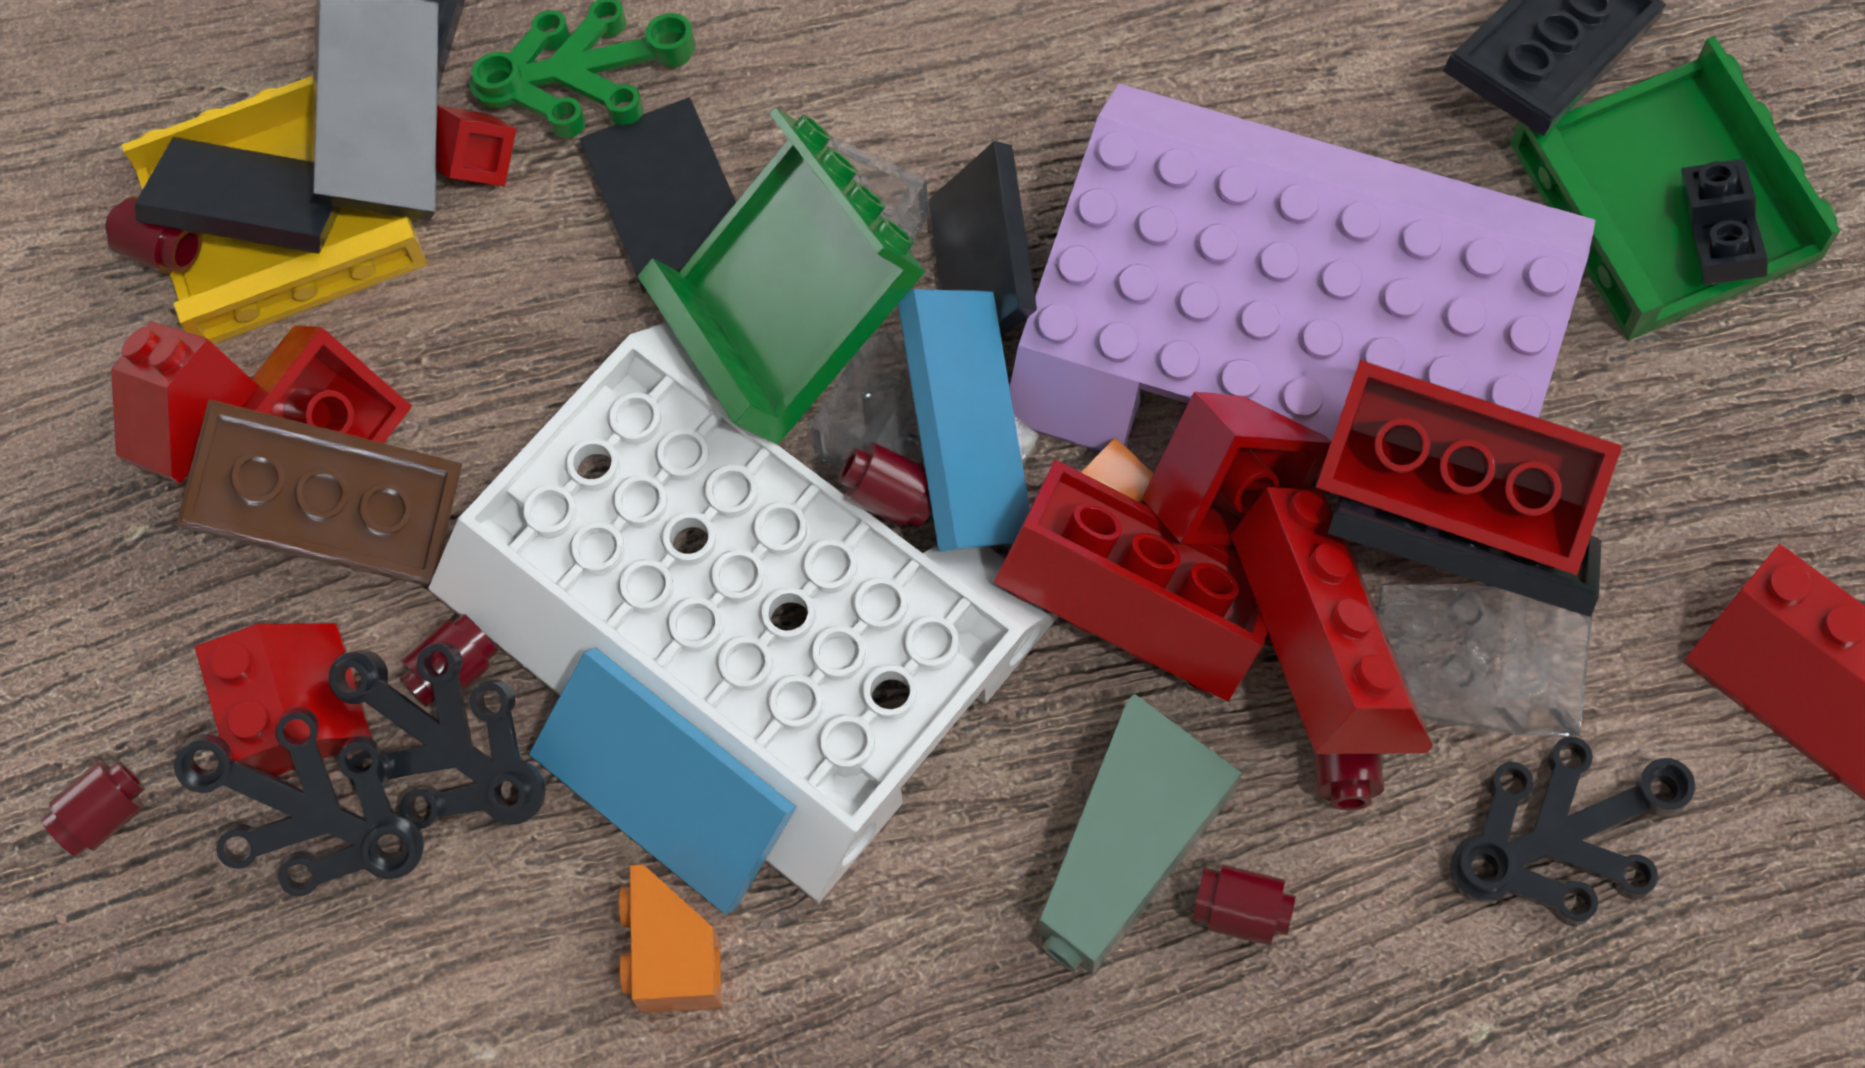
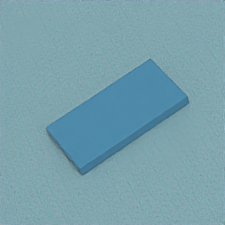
(964, 417)
(661, 780)

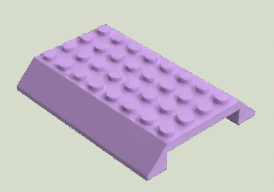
(1275, 266)

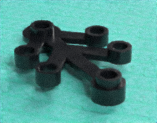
(445, 740)
(310, 810)
(1562, 836)

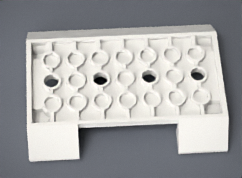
(592, 564)

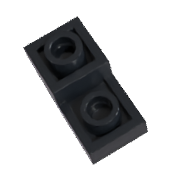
(1724, 221)

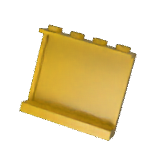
(254, 284)

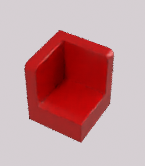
(473, 145)

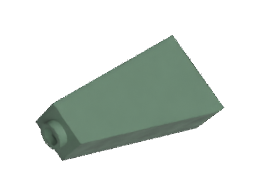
(1137, 827)

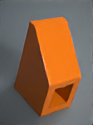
(672, 949)

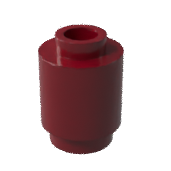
(150, 244)
(887, 485)
(473, 646)
(1349, 779)
(94, 807)
(1244, 904)

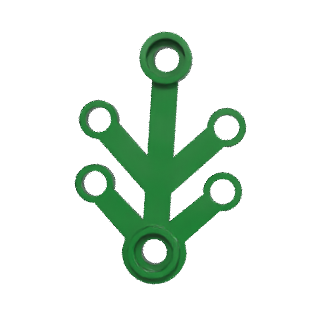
(512, 77)

